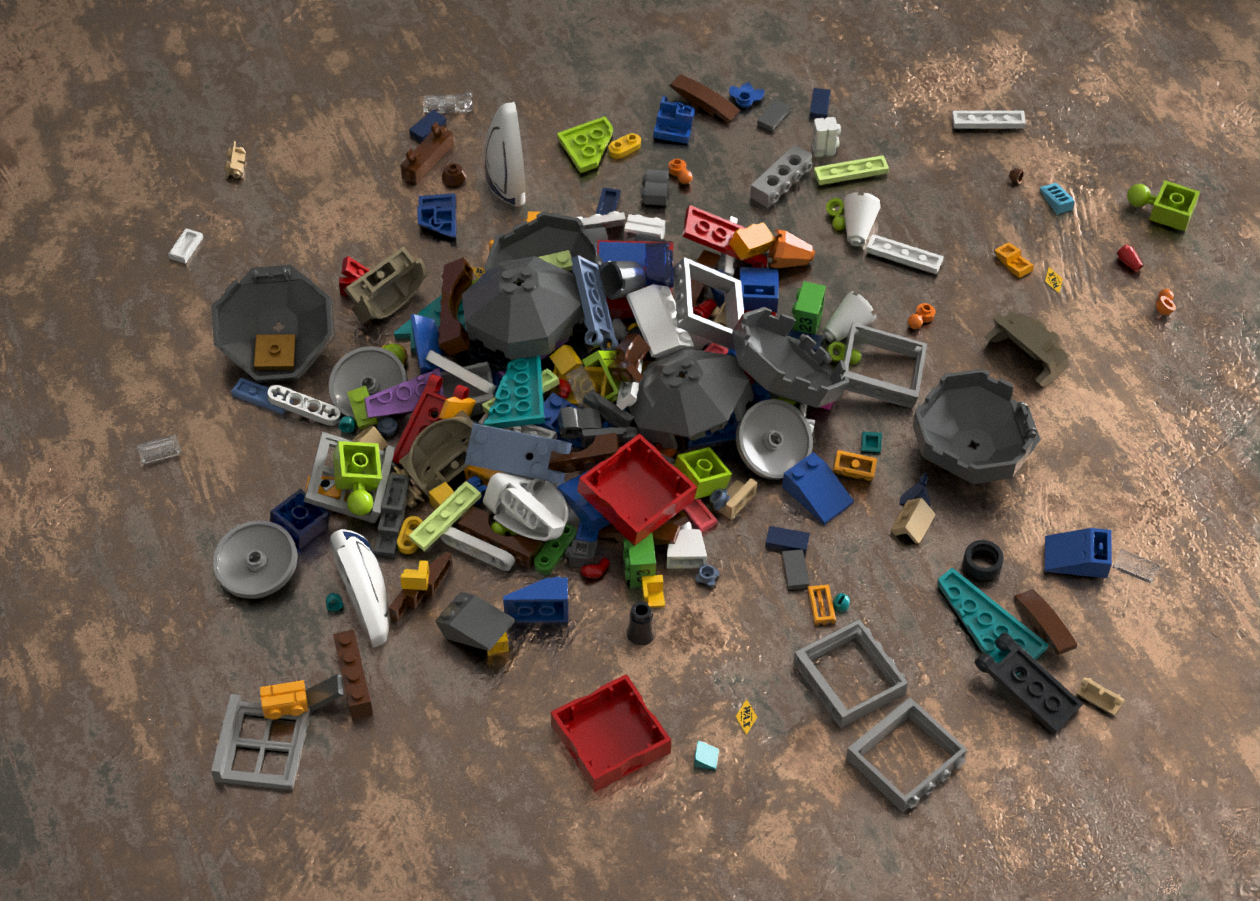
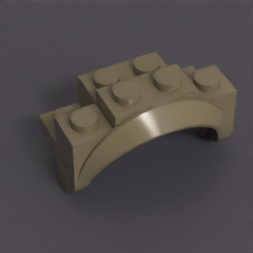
(386, 289)
(1034, 340)
(441, 450)

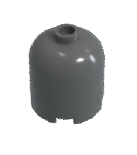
(622, 278)

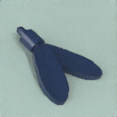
(917, 490)

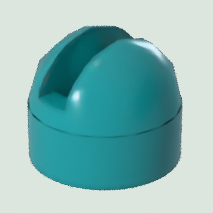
(343, 424)
(337, 602)
(844, 604)

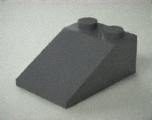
(473, 621)

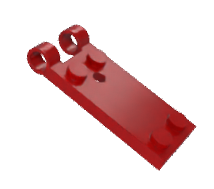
(715, 234)
(422, 414)

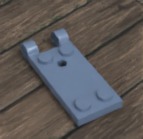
(594, 303)
(506, 452)

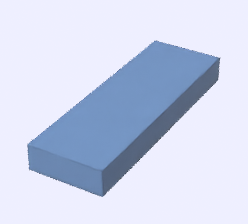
(255, 394)

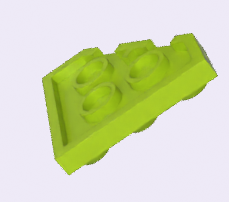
(586, 142)

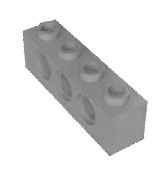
(781, 176)

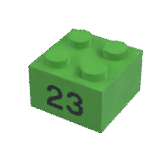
(809, 307)
(639, 560)

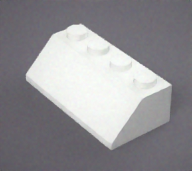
(657, 320)

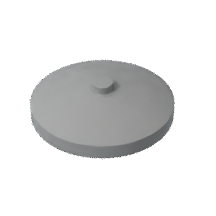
(361, 367)
(773, 438)
(255, 559)

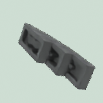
(392, 515)

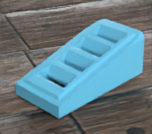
(1059, 207)

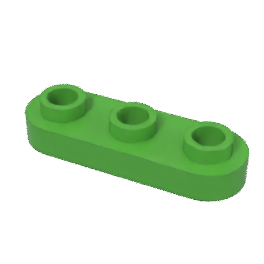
(554, 555)

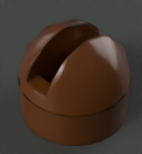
(1016, 175)

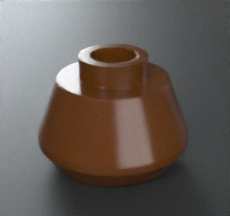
(453, 175)

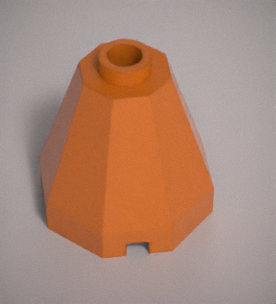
(789, 251)

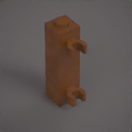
(426, 154)

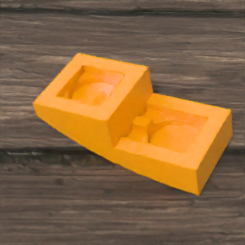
(1013, 261)
(454, 405)

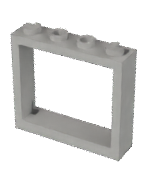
(683, 298)
(877, 388)
(906, 710)
(843, 717)

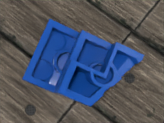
(674, 121)
(438, 213)

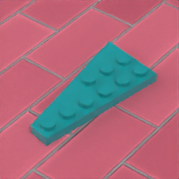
(519, 395)
(986, 618)

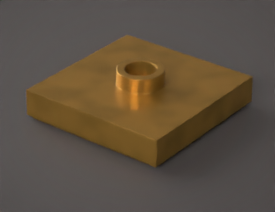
(275, 352)

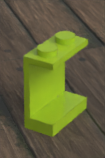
(604, 359)

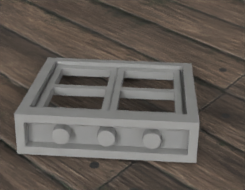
(319, 468)
(230, 740)

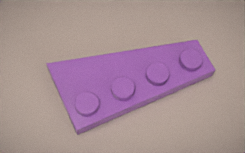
(399, 398)

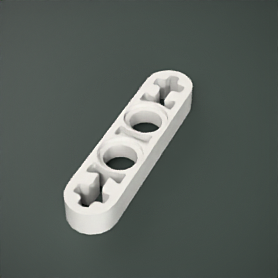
(460, 372)
(305, 402)
(478, 549)

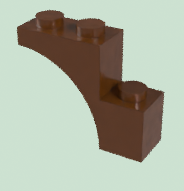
(629, 356)

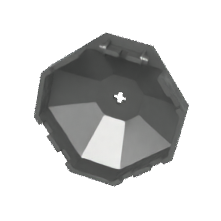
(544, 236)
(257, 305)
(525, 317)
(786, 364)
(691, 404)
(979, 411)

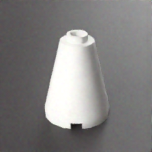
(859, 216)
(851, 310)

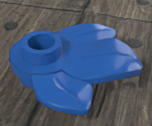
(746, 94)

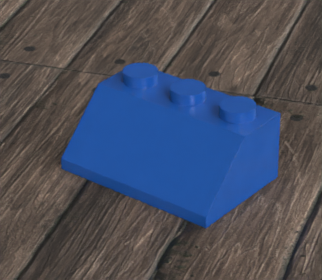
(426, 339)

